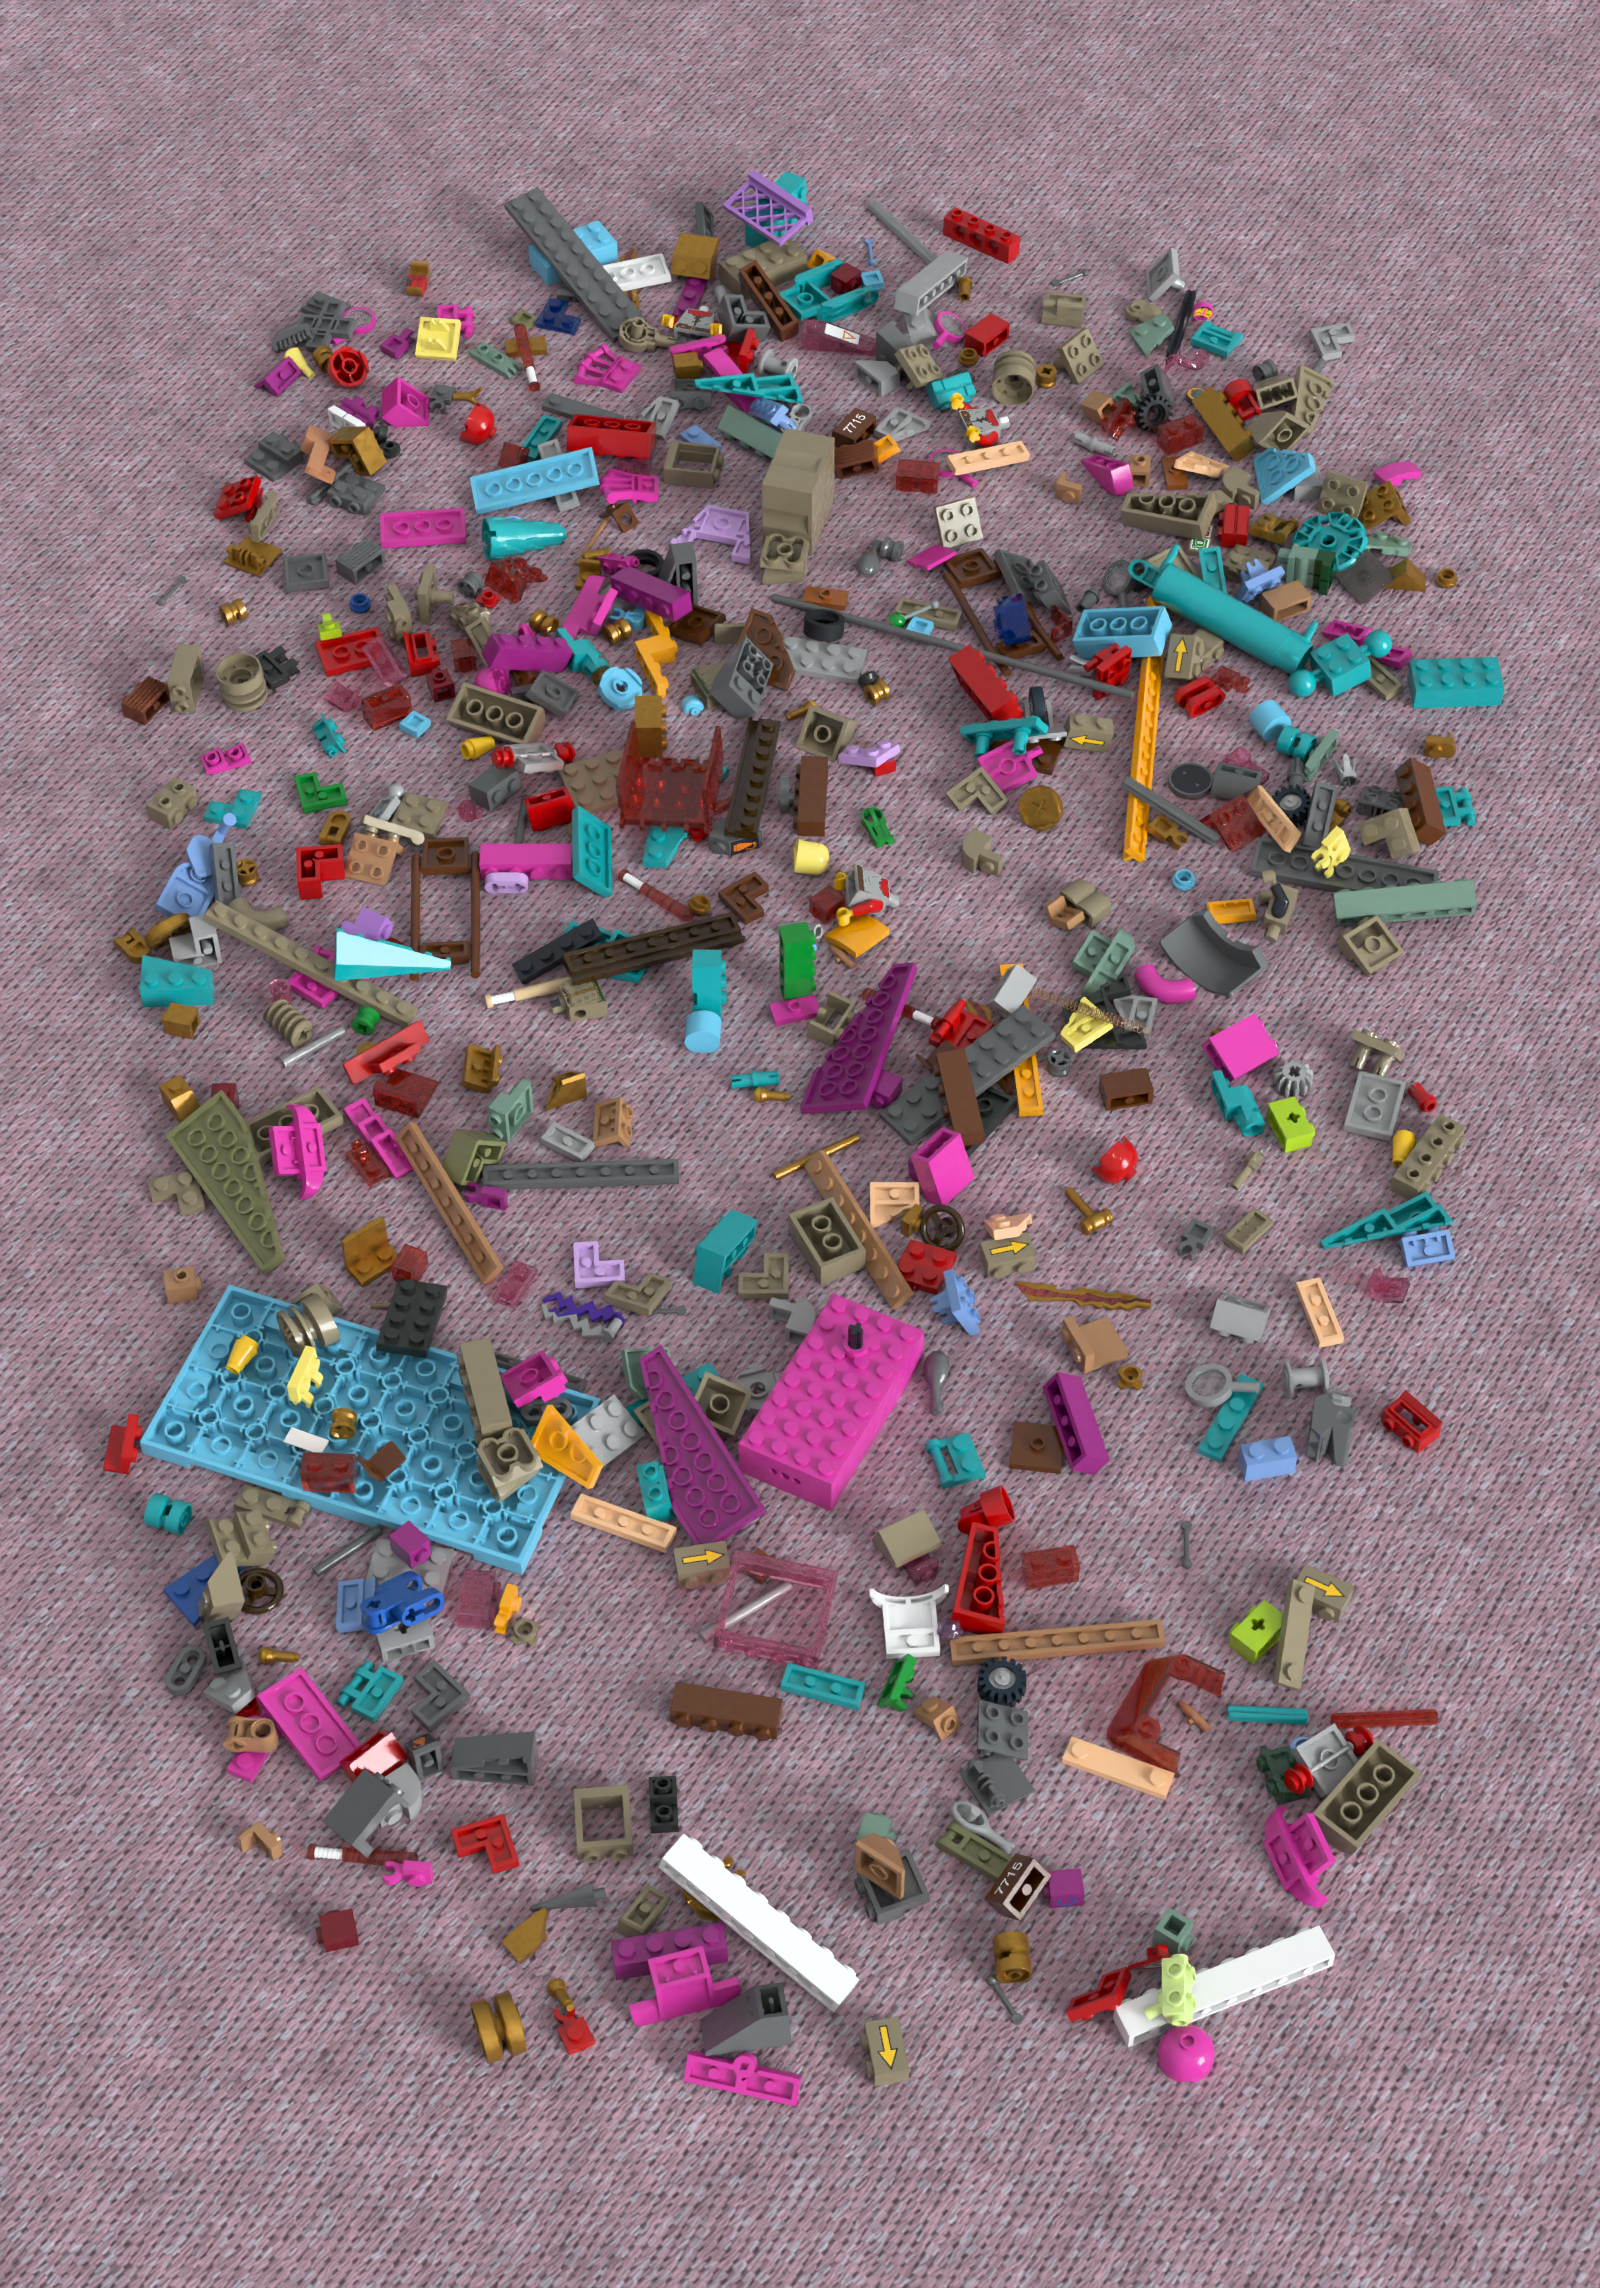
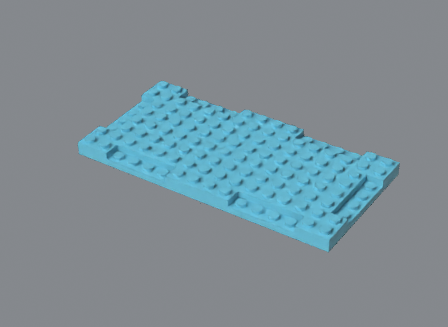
(416, 1402)

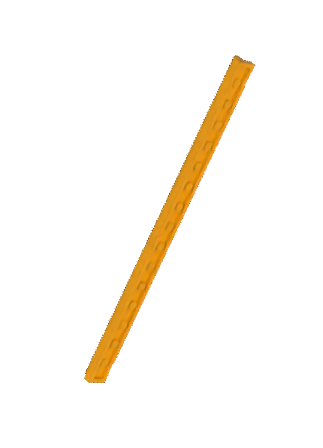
(1143, 752)

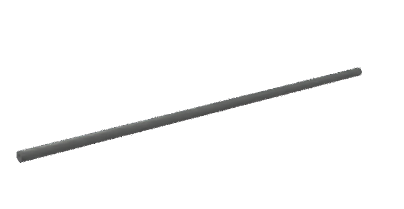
(997, 658)

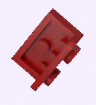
(121, 1447)

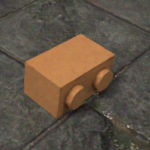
(1285, 601)

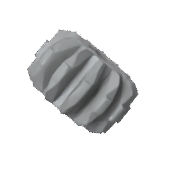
(1293, 1078)

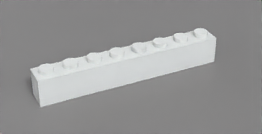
(759, 1922)
(1233, 1982)

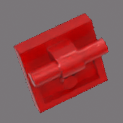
(240, 497)
(1111, 667)
(960, 1027)

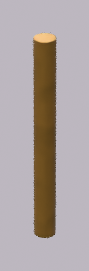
(831, 1149)

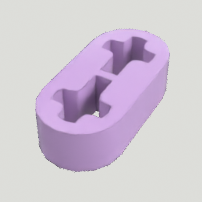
(506, 882)

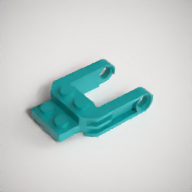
(809, 301)

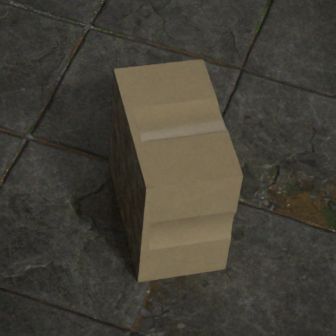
(799, 487)

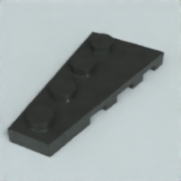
(993, 1109)

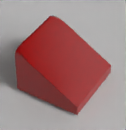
(885, 768)

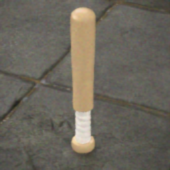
(533, 991)

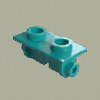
(333, 741)

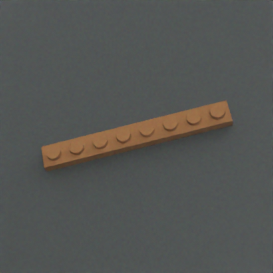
(449, 1203)
(878, 1260)
(1058, 1642)

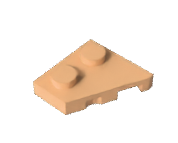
(1200, 464)
(891, 1200)
(1006, 1227)

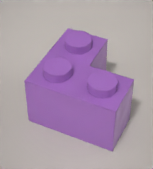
(370, 924)

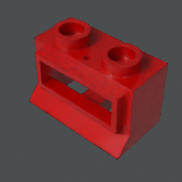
(422, 665)
(1404, 1430)

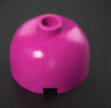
(494, 680)
(1186, 2053)

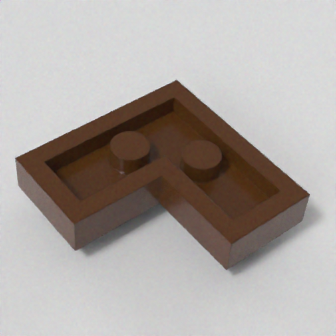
(740, 897)

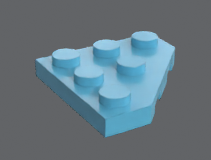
(1281, 471)

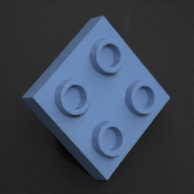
(1257, 581)
(957, 1303)

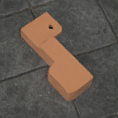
(317, 448)

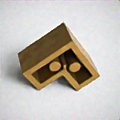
(360, 448)
(650, 726)

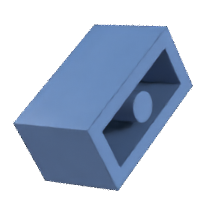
(1267, 1458)

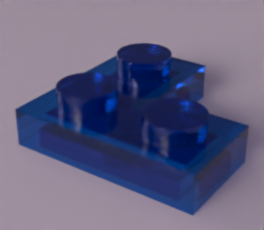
(553, 318)

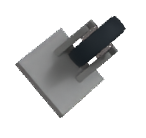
(1041, 708)

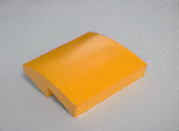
(858, 935)

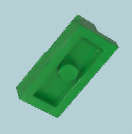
(901, 1674)

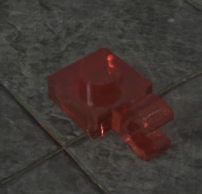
(1228, 679)

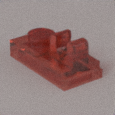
(367, 1163)

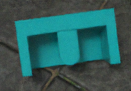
(655, 1491)

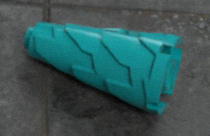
(515, 537)

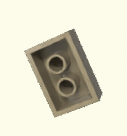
(826, 1241)

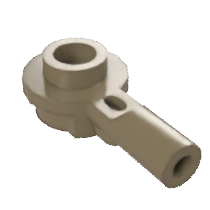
(1252, 1160)

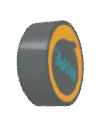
(1192, 393)

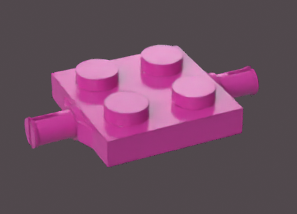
(1008, 768)

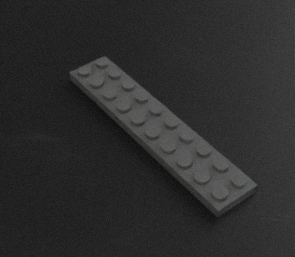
(572, 261)

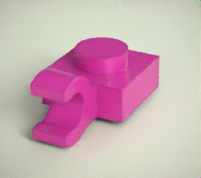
(414, 1872)

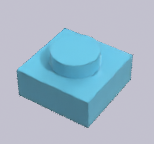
(872, 279)
(920, 625)
(415, 724)

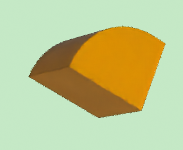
(819, 258)

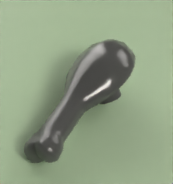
(869, 563)
(935, 1372)

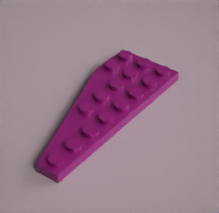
(855, 1064)
(702, 1476)

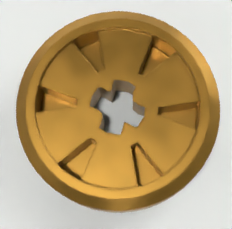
(170, 927)

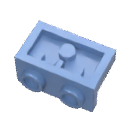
(1426, 1248)

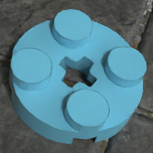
(613, 697)

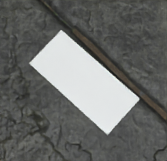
(305, 1440)

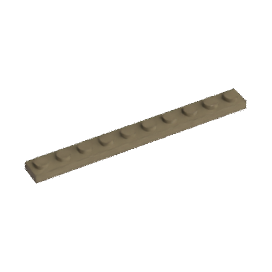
(309, 963)

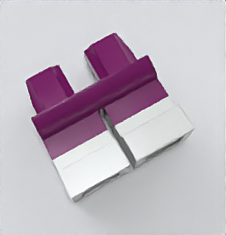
(352, 414)

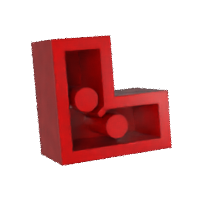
(318, 865)

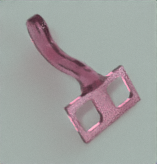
(1201, 361)

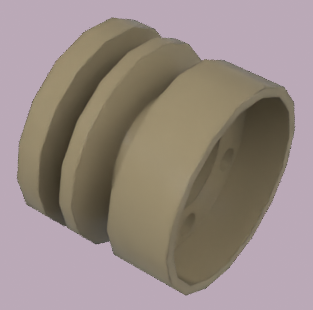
(1014, 377)
(241, 682)
(310, 1325)

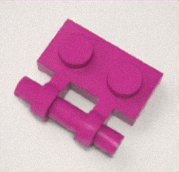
(453, 312)

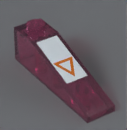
(831, 338)

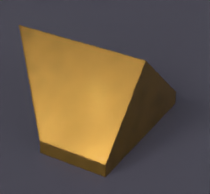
(566, 1089)

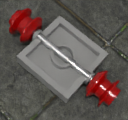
(533, 757)
(1326, 1759)

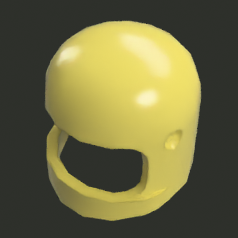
(810, 857)

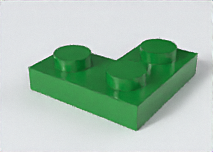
(318, 798)

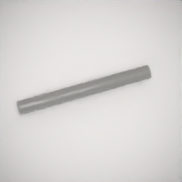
(748, 1609)

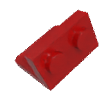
(743, 353)

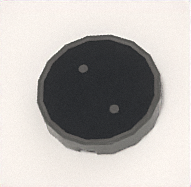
(1190, 781)

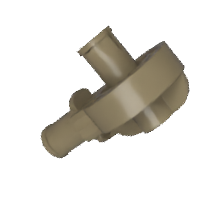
(642, 336)

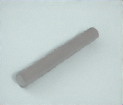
(312, 1047)

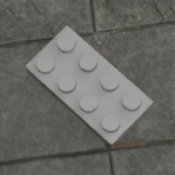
(826, 659)

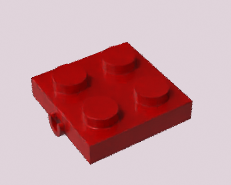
(924, 1266)

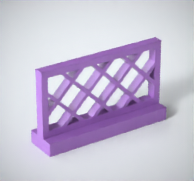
(778, 199)

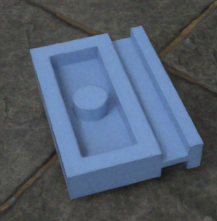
(349, 1598)

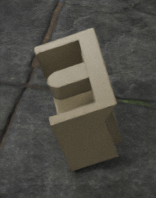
(835, 1004)

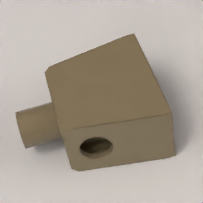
(1274, 390)

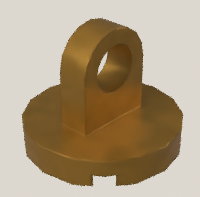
(1040, 807)

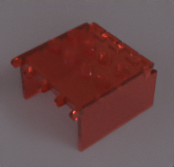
(668, 791)

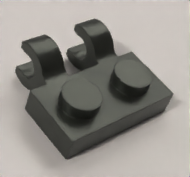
(274, 673)

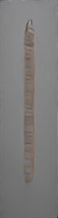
(1098, 1015)

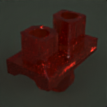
(1120, 419)

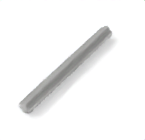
(901, 231)

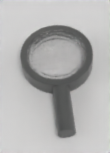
(1119, 582)

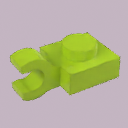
(329, 629)

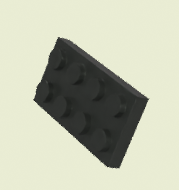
(411, 1318)

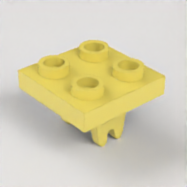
(438, 338)

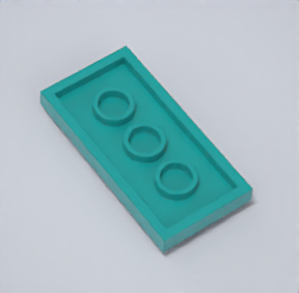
(592, 852)

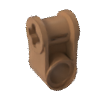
(246, 1735)

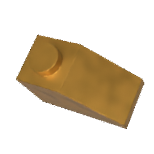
(178, 1098)

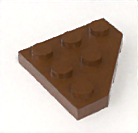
(764, 634)

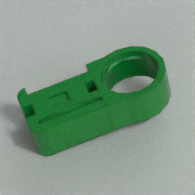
(877, 829)

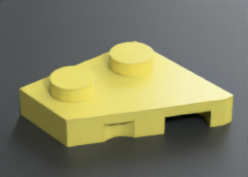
(1083, 1028)

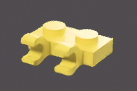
(1333, 850)
(302, 1376)

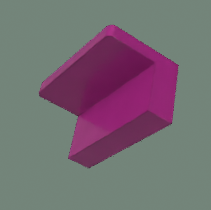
(279, 376)

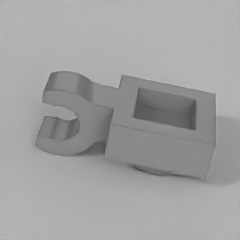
(1340, 1398)

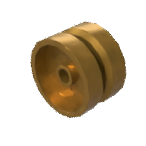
(496, 2027)

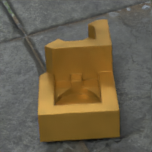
(527, 1936)

